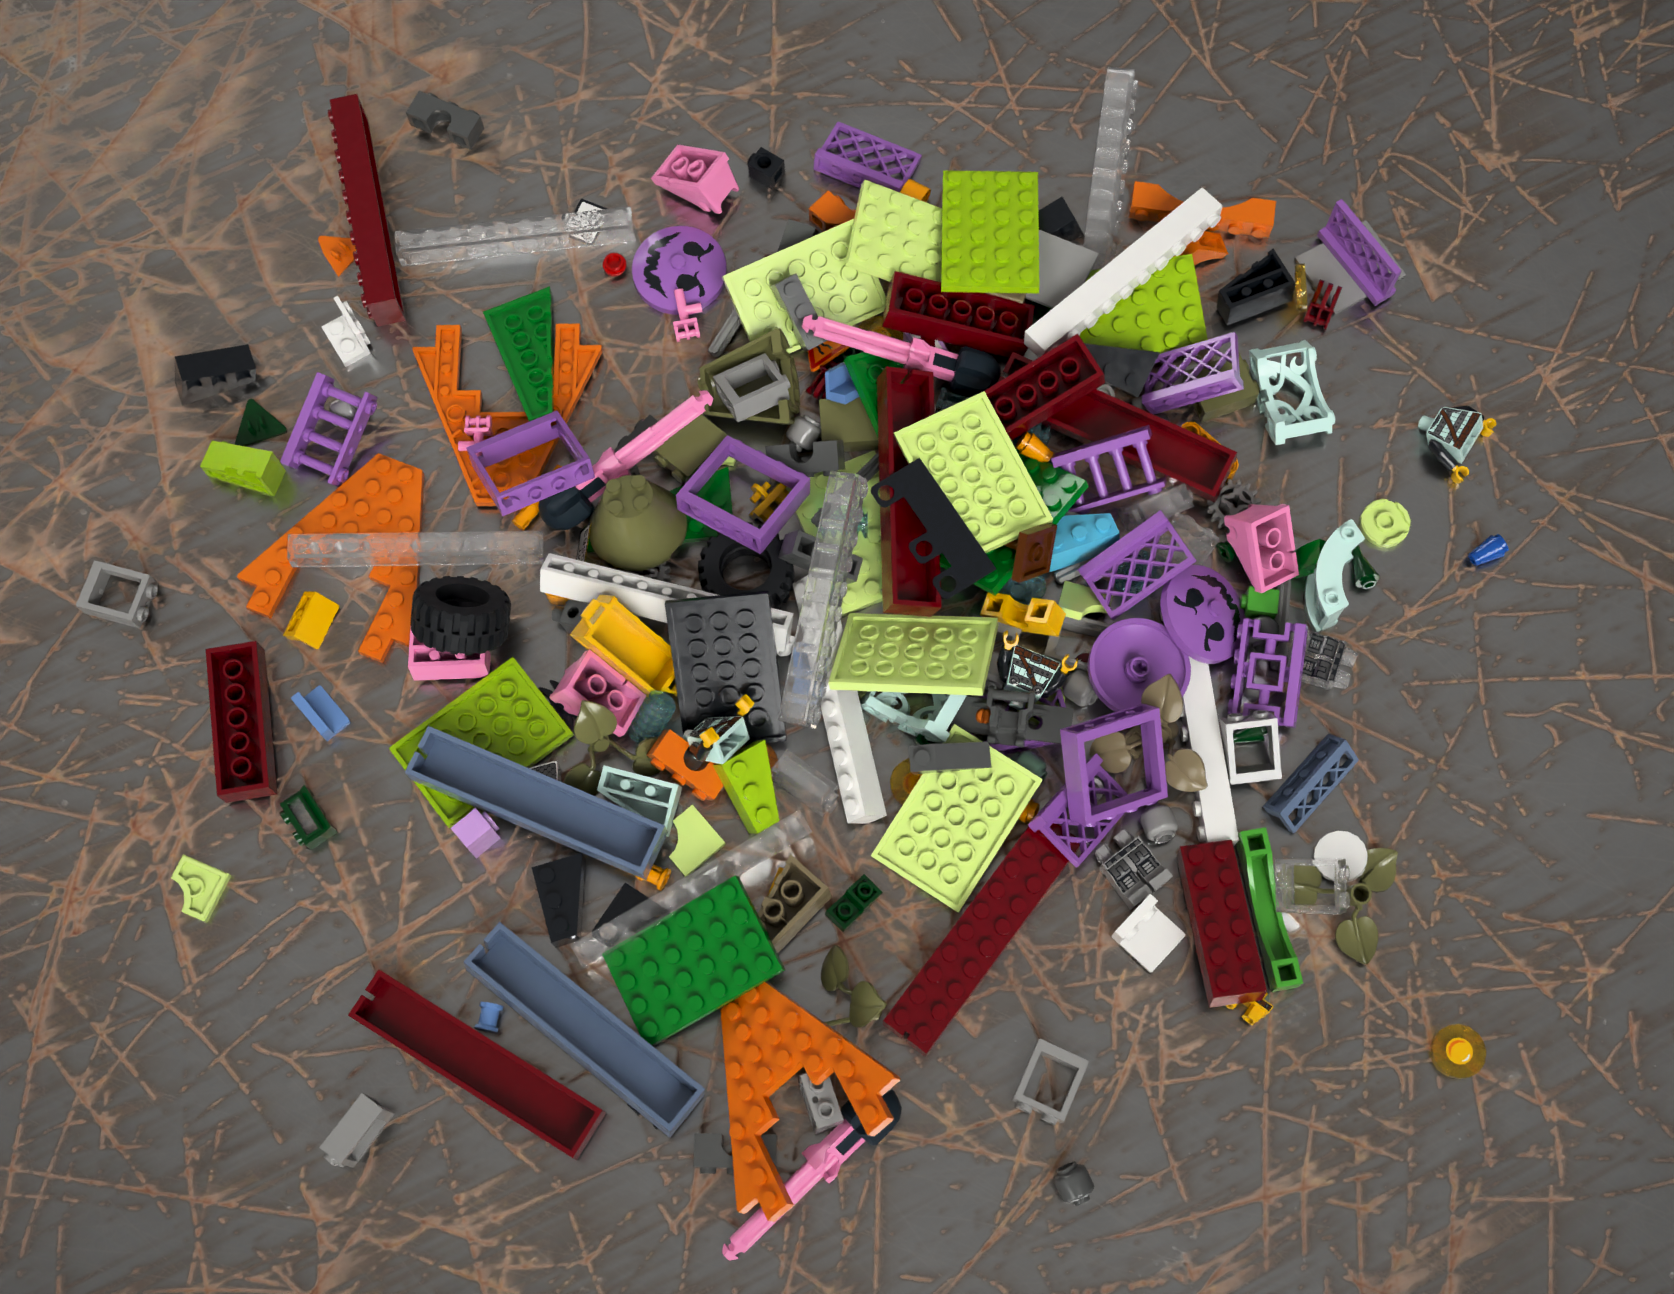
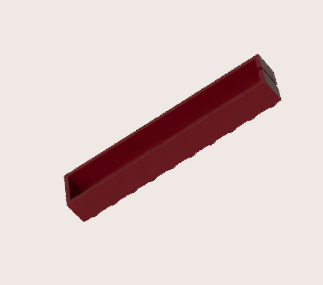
(365, 211)
(1172, 449)
(905, 581)
(977, 939)
(478, 1065)

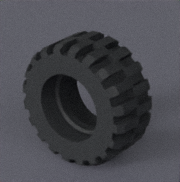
(724, 549)
(460, 615)

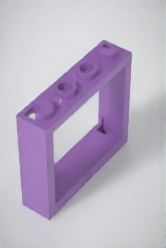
(520, 440)
(728, 524)
(1076, 770)

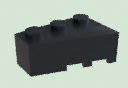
(1059, 221)
(1257, 290)
(561, 897)

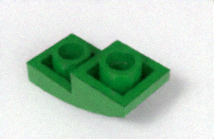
(1308, 556)

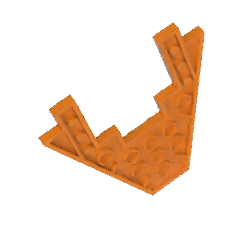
(441, 373)
(375, 499)
(764, 1046)

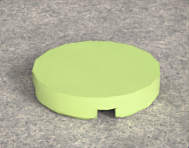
(1385, 523)

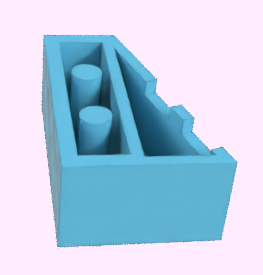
(1082, 538)

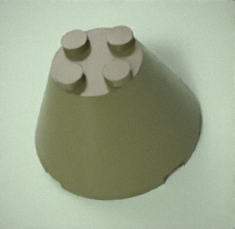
(636, 524)

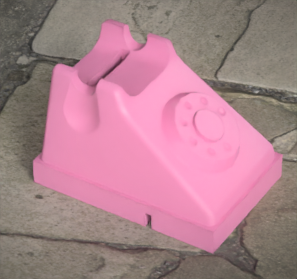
(697, 176)
(1264, 544)
(598, 682)

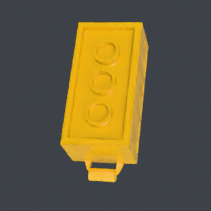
(626, 645)

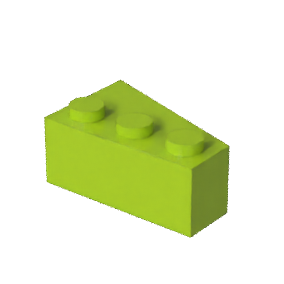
(244, 466)
(750, 786)

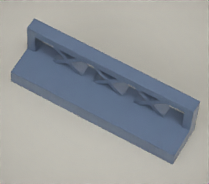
(1310, 777)

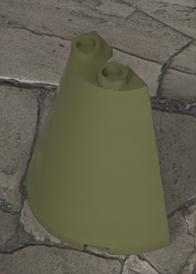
(775, 346)

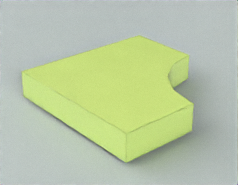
(1079, 600)
(695, 841)
(200, 885)

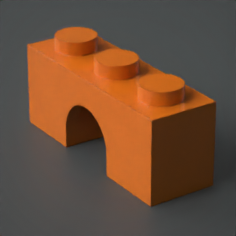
(669, 755)

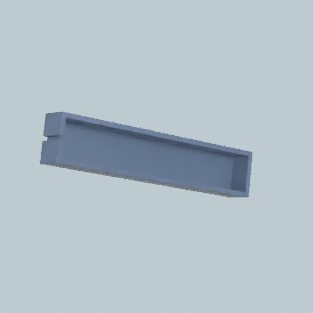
(537, 802)
(585, 1029)

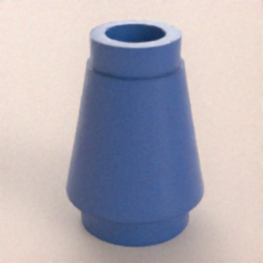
(1490, 549)

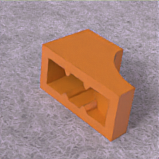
(1206, 248)

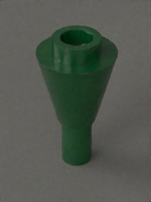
(1364, 573)
(1247, 735)

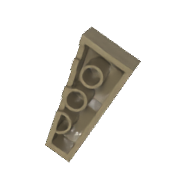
(792, 902)

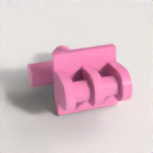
(684, 312)
(477, 432)

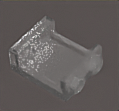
(1198, 540)

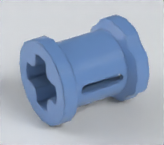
(488, 1017)

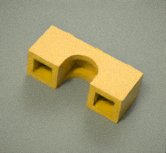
(1038, 617)

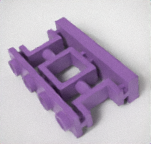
(1290, 675)

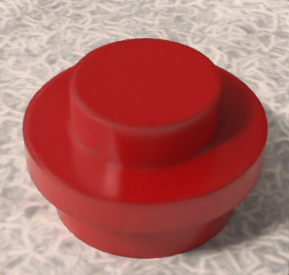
(614, 264)

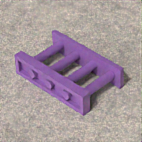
(305, 429)
(1113, 445)

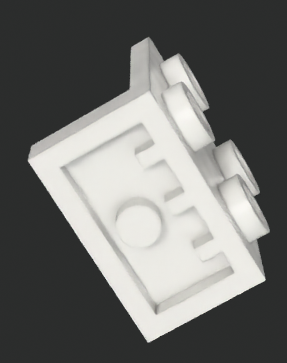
(347, 335)
(1148, 934)

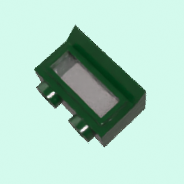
(307, 818)

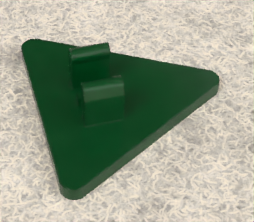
(257, 425)

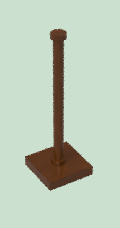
(1033, 551)

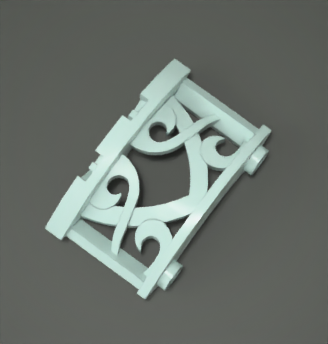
(1282, 425)
(1324, 588)
(932, 728)

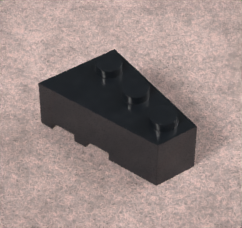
(1124, 367)
(213, 372)

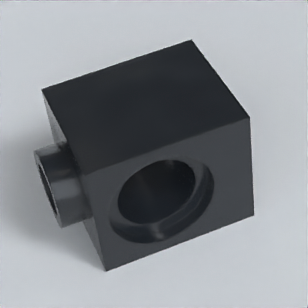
(766, 176)

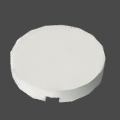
(1342, 846)

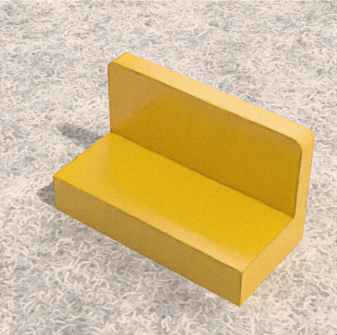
(311, 619)

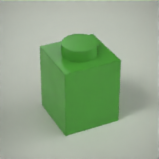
(1260, 603)

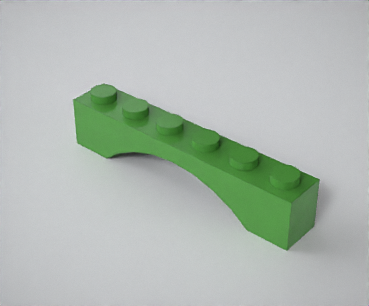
(1276, 948)

